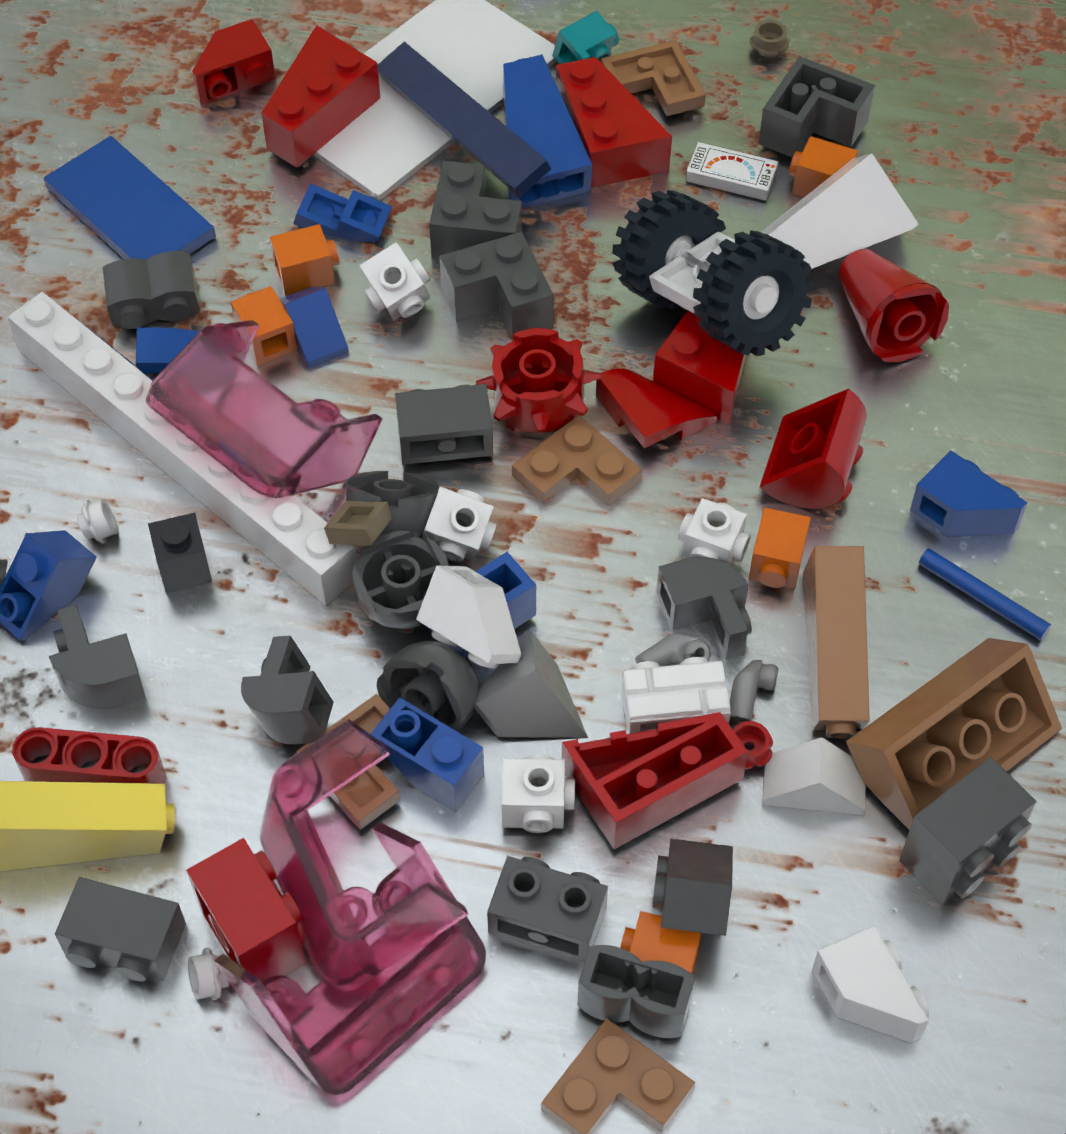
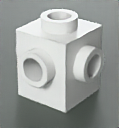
(396, 282)
(460, 523)
(714, 532)
(535, 793)

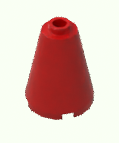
(892, 305)

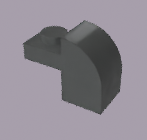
(707, 591)
(94, 673)
(287, 695)

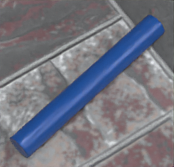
(984, 594)

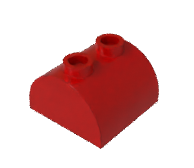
(816, 452)

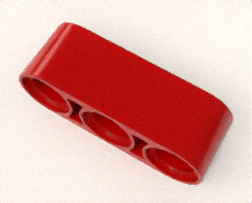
(73, 748)

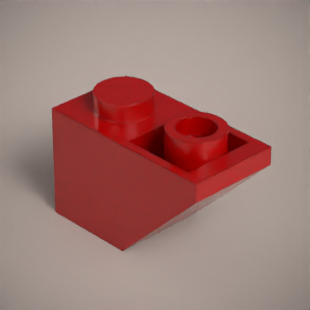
(233, 62)

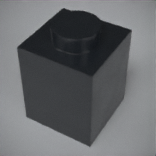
(180, 552)

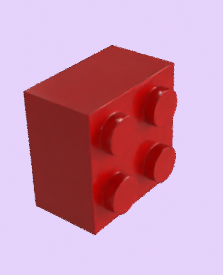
(248, 912)

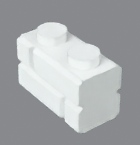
(673, 692)

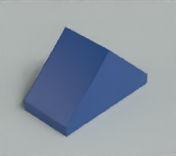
(315, 325)

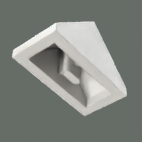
(814, 778)

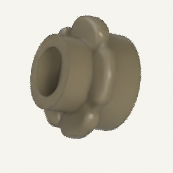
(769, 38)

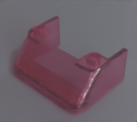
(252, 424)
(347, 928)
(347, 1034)

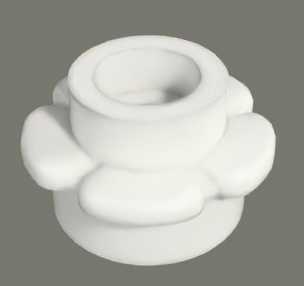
(97, 521)
(205, 976)

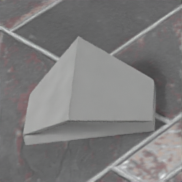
(529, 697)

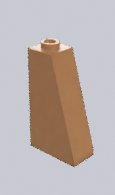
(837, 639)

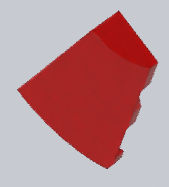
(649, 408)

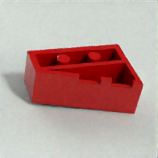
(318, 97)
(612, 124)
(700, 368)
(653, 774)

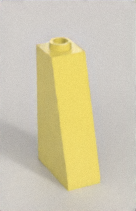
(80, 822)

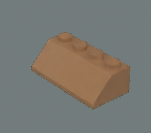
(971, 711)

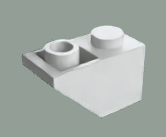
(470, 614)
(868, 988)

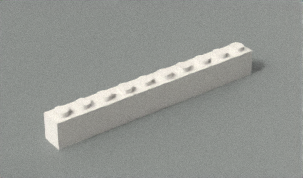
(117, 394)

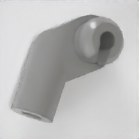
(674, 650)
(746, 685)

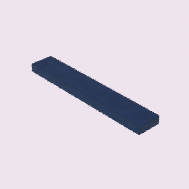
(463, 119)

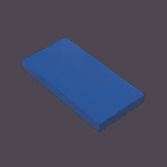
(127, 203)

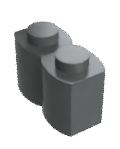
(151, 289)
(646, 993)

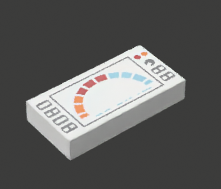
(732, 171)

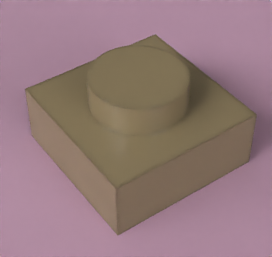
(358, 523)

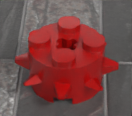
(538, 381)

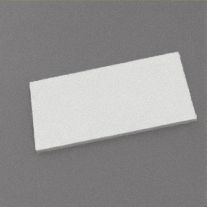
(469, 47)

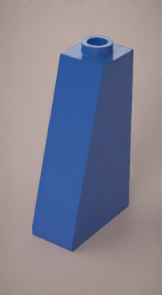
(541, 120)

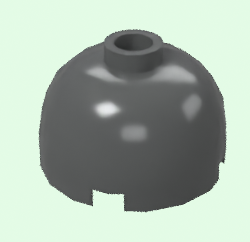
(407, 499)
(395, 576)
(433, 680)

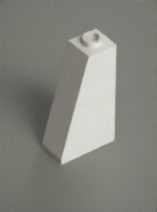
(844, 214)

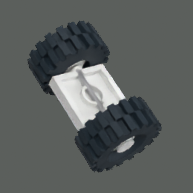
(740, 288)

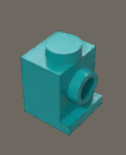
(585, 39)

